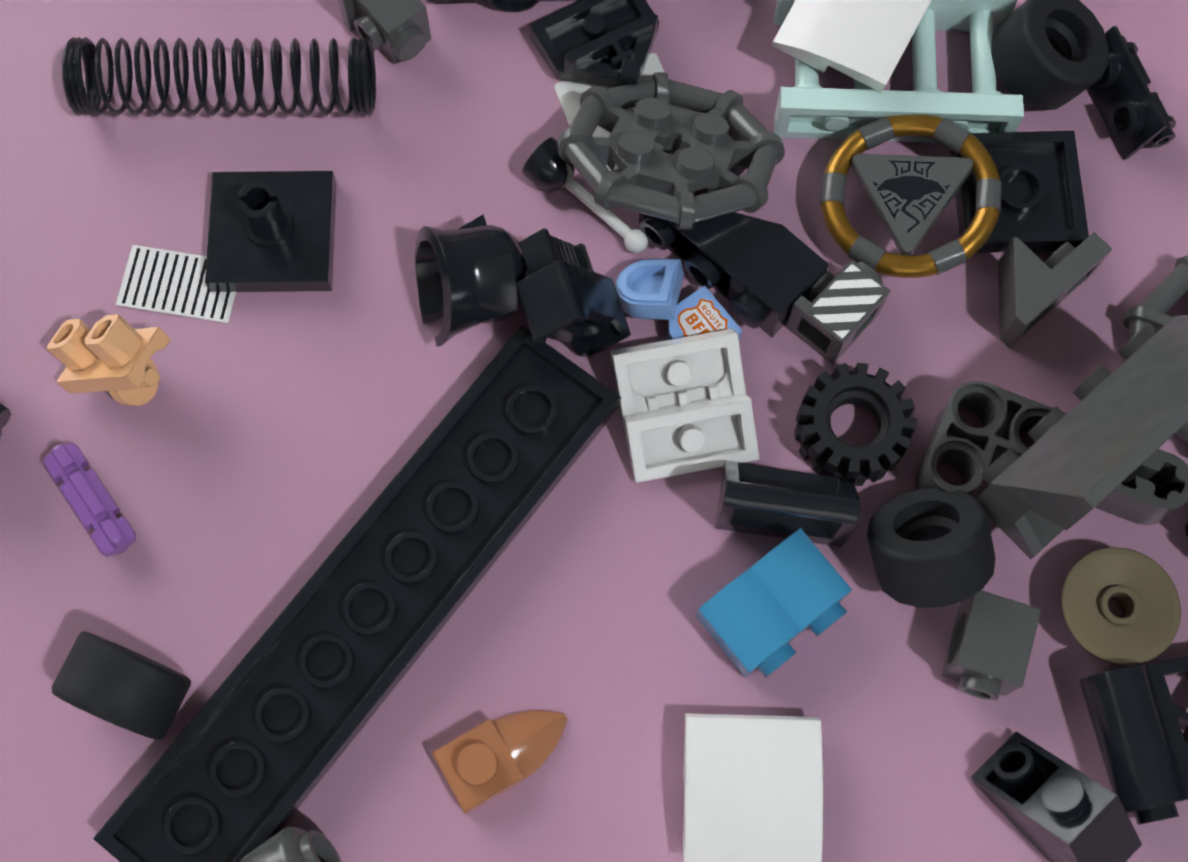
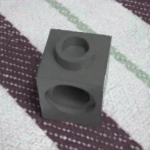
(991, 645)

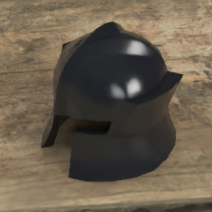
(467, 276)

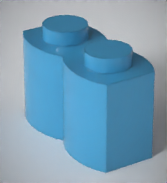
(774, 604)

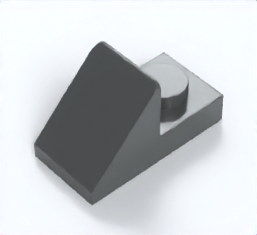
(1034, 288)

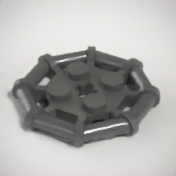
(665, 182)

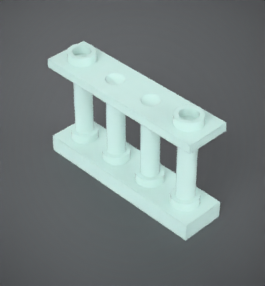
(835, 113)

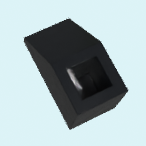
(1056, 805)

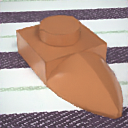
(498, 755)

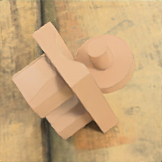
(109, 358)

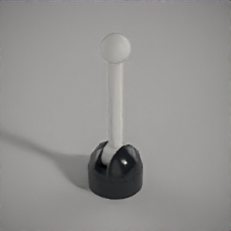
(551, 173)

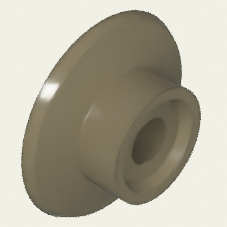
(1141, 588)

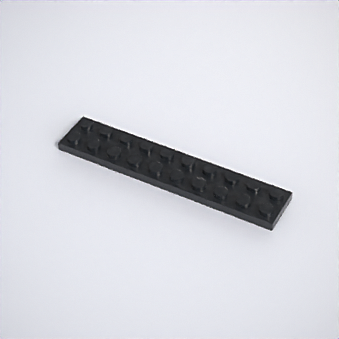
(365, 613)

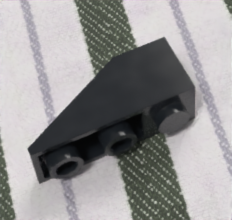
(746, 260)

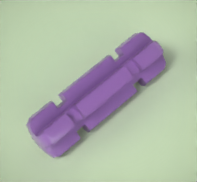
(89, 499)

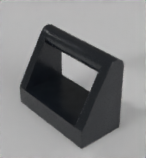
(783, 501)

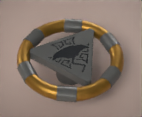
(911, 194)

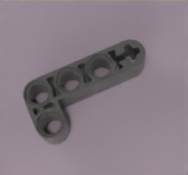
(1145, 499)

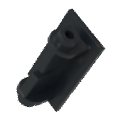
(1126, 102)

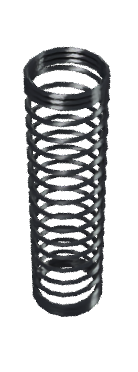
(87, 99)

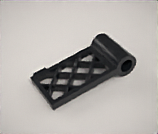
(1141, 736)

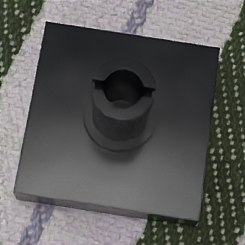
(271, 231)

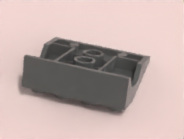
(1095, 444)

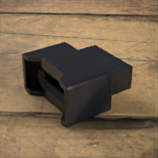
(567, 297)

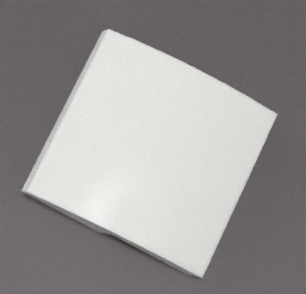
(851, 35)
(684, 405)
(752, 788)

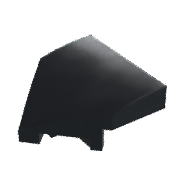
(598, 40)

